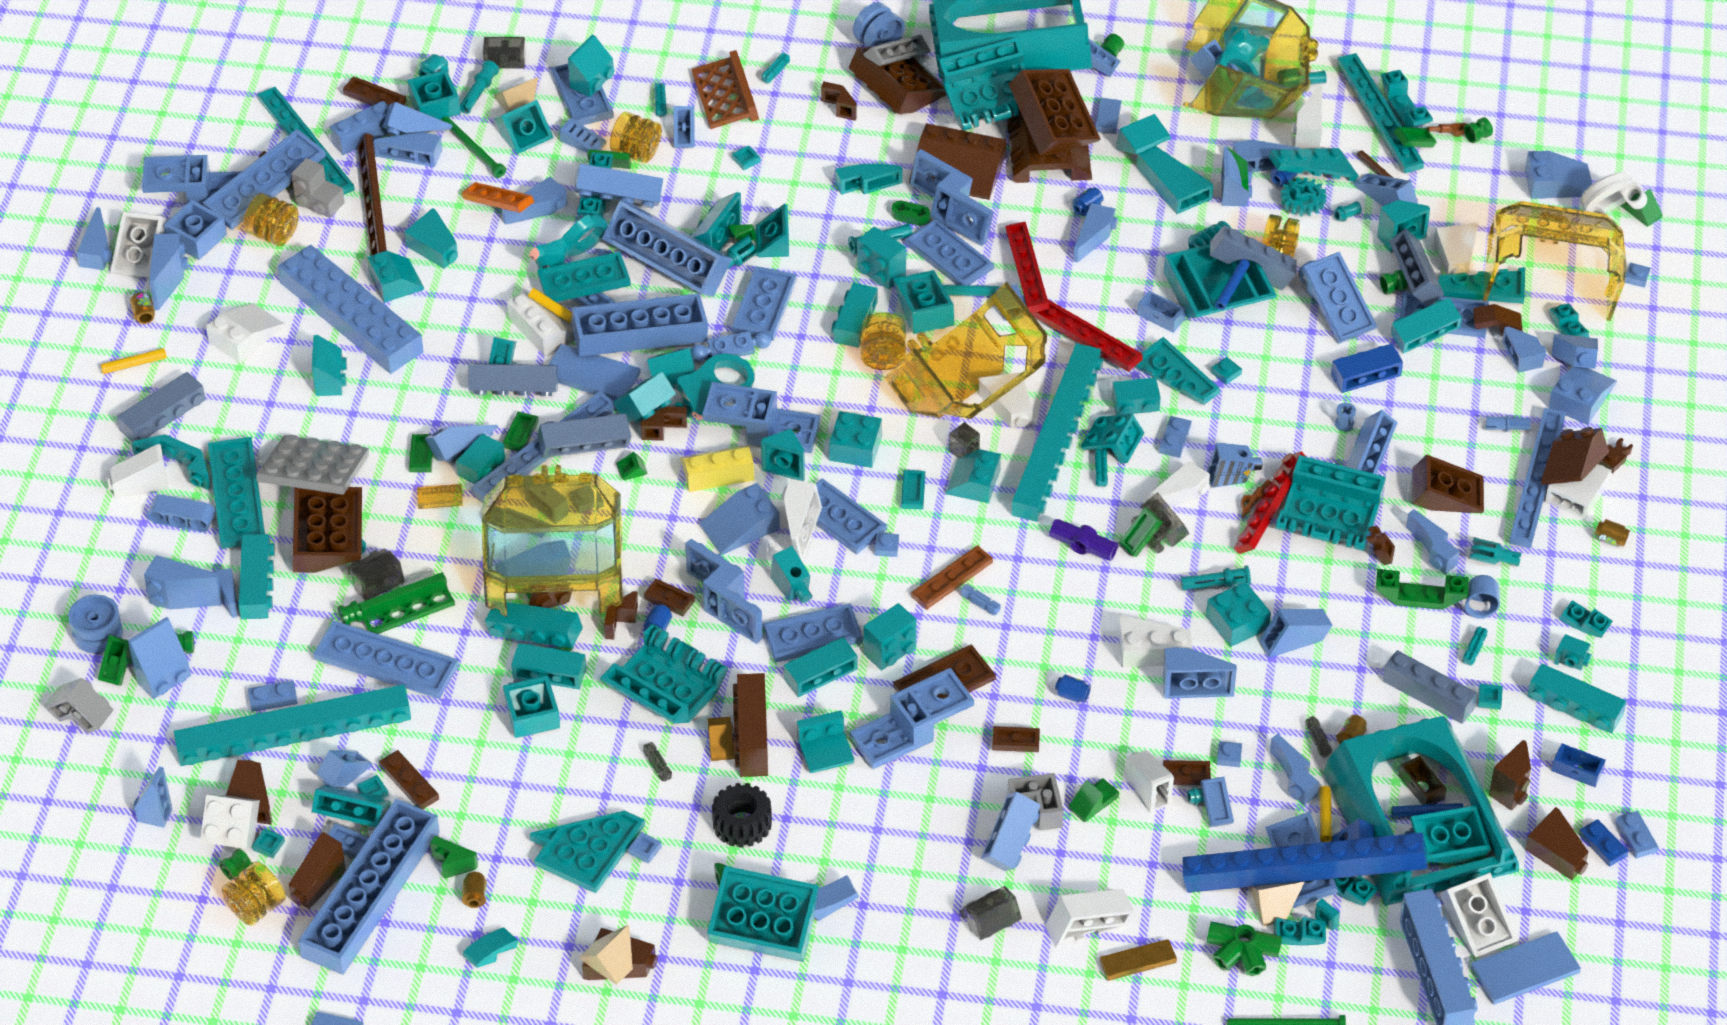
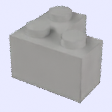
(314, 191)
(80, 703)
(1044, 791)

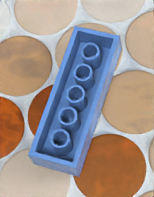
(667, 248)
(639, 324)
(1436, 959)

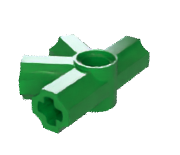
(1234, 949)

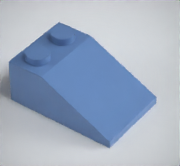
(1555, 175)
(166, 267)
(1581, 393)
(741, 519)
(181, 585)
(158, 659)
(1196, 675)

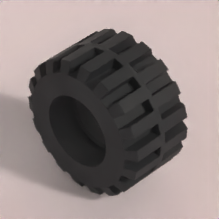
(742, 830)

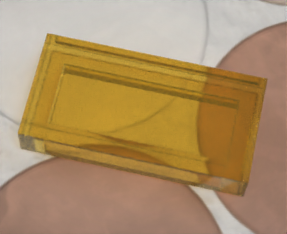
(440, 496)

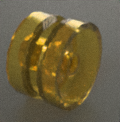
(1284, 240)

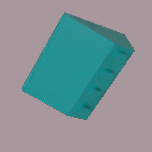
(763, 913)

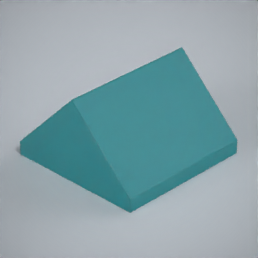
(1142, 135)
(773, 234)
(673, 364)
(783, 455)

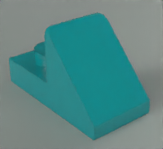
(502, 351)

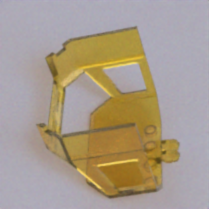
(1556, 225)
(949, 370)

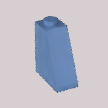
(1294, 630)

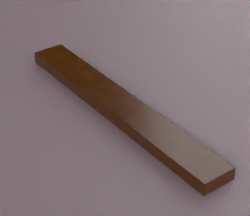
(371, 195)

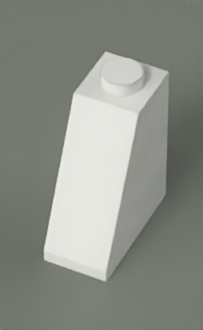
(1456, 246)
(1014, 406)
(139, 474)
(1580, 496)
(1150, 780)

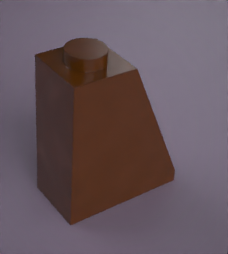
(249, 783)
(1558, 845)
(317, 871)
(643, 959)

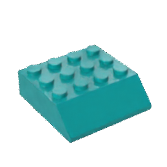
(1200, 279)

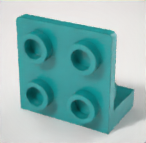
(1116, 432)
(824, 742)

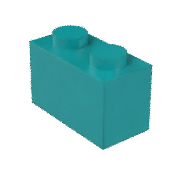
(1136, 396)
(480, 459)

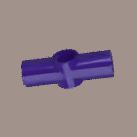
(1083, 539)

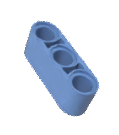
(181, 513)

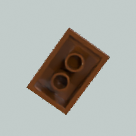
(1574, 455)
(1446, 487)

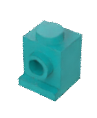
(1573, 652)

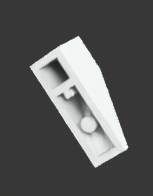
(1183, 485)

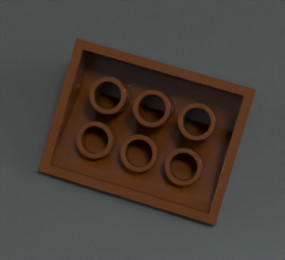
(901, 84)
(1053, 110)
(968, 152)
(326, 529)

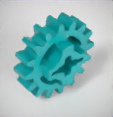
(1303, 196)

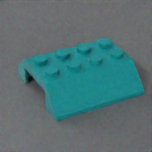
(980, 82)
(1332, 502)
(668, 679)

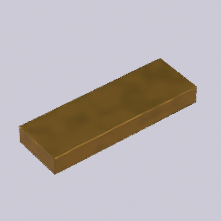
(1138, 959)

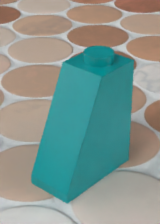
(432, 239)

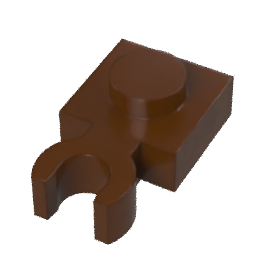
(1616, 456)
(1383, 546)

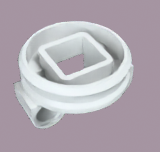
(1613, 192)

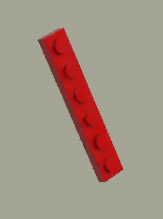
(1027, 267)
(1089, 335)
(1268, 505)

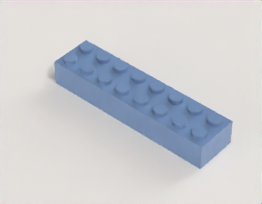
(350, 309)
(369, 887)

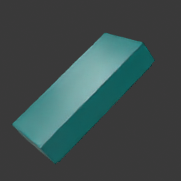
(913, 489)

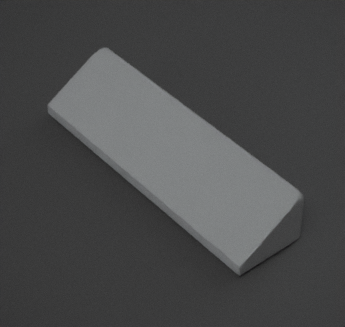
(898, 50)

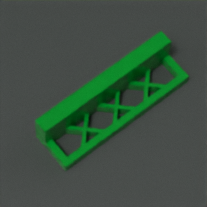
(403, 601)

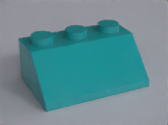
(714, 227)

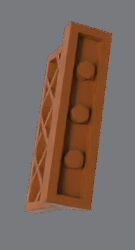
(742, 90)

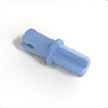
(1507, 423)

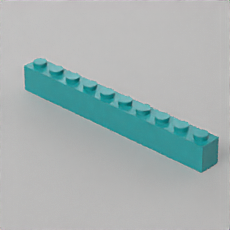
(1057, 432)
(292, 725)

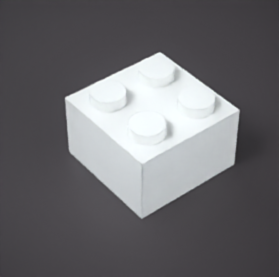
(229, 821)

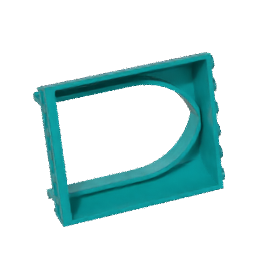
(1042, 47)
(1350, 780)

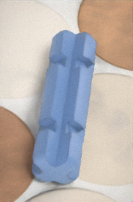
(980, 599)

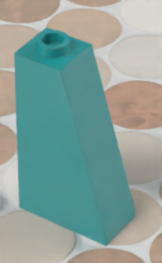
(1173, 180)

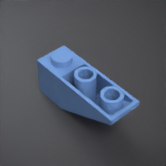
(451, 440)

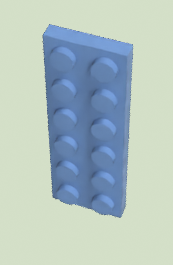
(266, 175)
(386, 659)

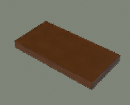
(966, 665)

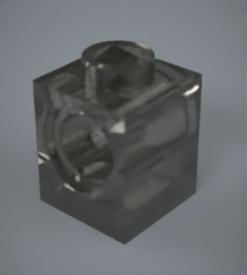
(963, 440)

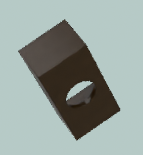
(1417, 771)

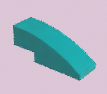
(867, 177)

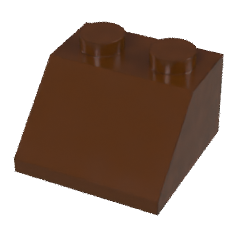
(1512, 777)

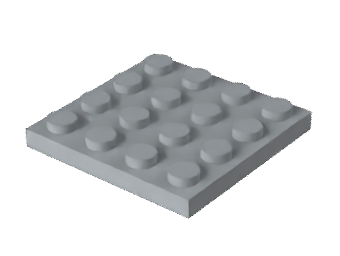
(313, 464)

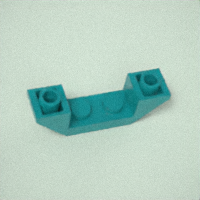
(1397, 97)
(594, 204)
(179, 451)

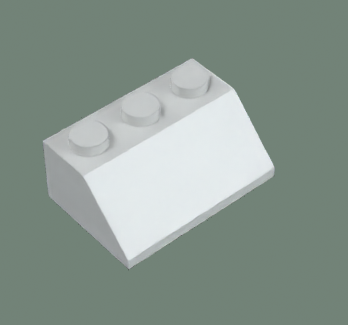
(539, 324)

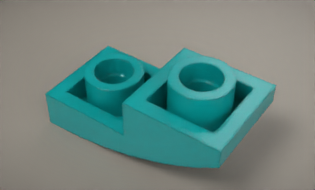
(1567, 321)
(1588, 622)
(1355, 889)
(1301, 933)
(485, 949)

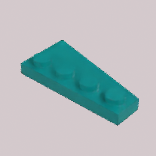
(1314, 161)
(1507, 286)
(1177, 371)

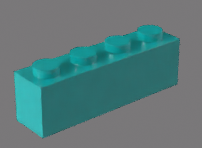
(255, 576)
(535, 625)
(1576, 698)

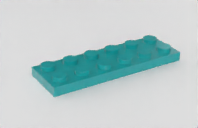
(235, 490)

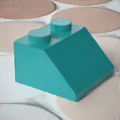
(590, 66)
(524, 127)
(1400, 215)
(393, 275)
(328, 367)
(975, 476)
(531, 706)

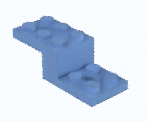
(185, 174)
(951, 197)
(758, 413)
(724, 591)
(911, 718)

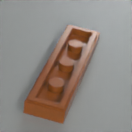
(952, 577)

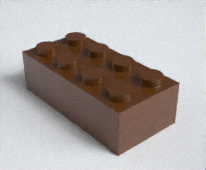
(750, 725)

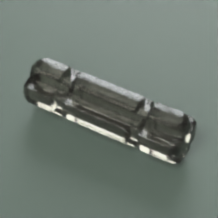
(1318, 736)
(657, 761)

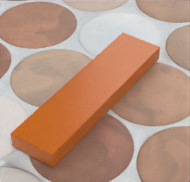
(497, 197)

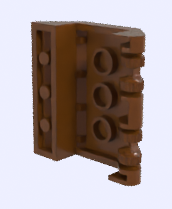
(1027, 158)

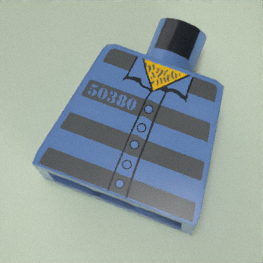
(1232, 464)

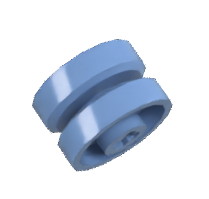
(877, 25)
(93, 621)

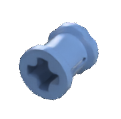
(1344, 416)

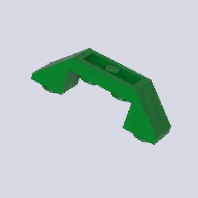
(1419, 595)

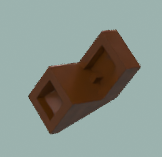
(837, 94)
(1495, 315)
(669, 417)
(624, 612)

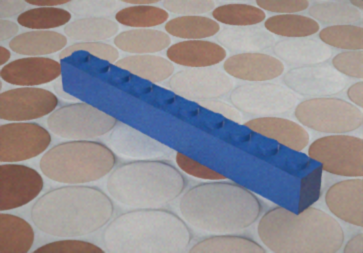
(1305, 862)

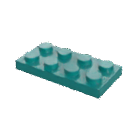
(584, 277)

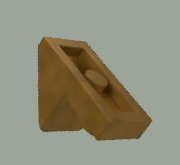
(720, 738)

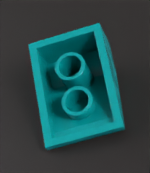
(924, 302)
(1453, 835)

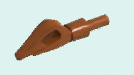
(1448, 128)
(1252, 499)

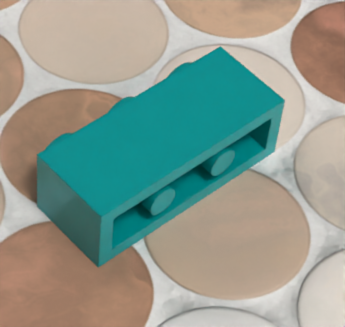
(858, 305)
(1425, 325)
(561, 666)
(820, 667)
(349, 805)

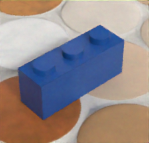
(1366, 368)

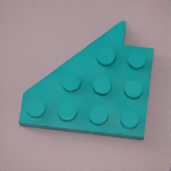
(588, 848)

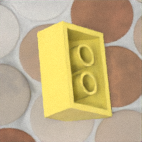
(718, 468)

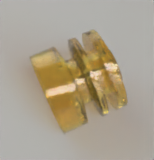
(636, 136)
(271, 219)
(883, 341)
(253, 893)

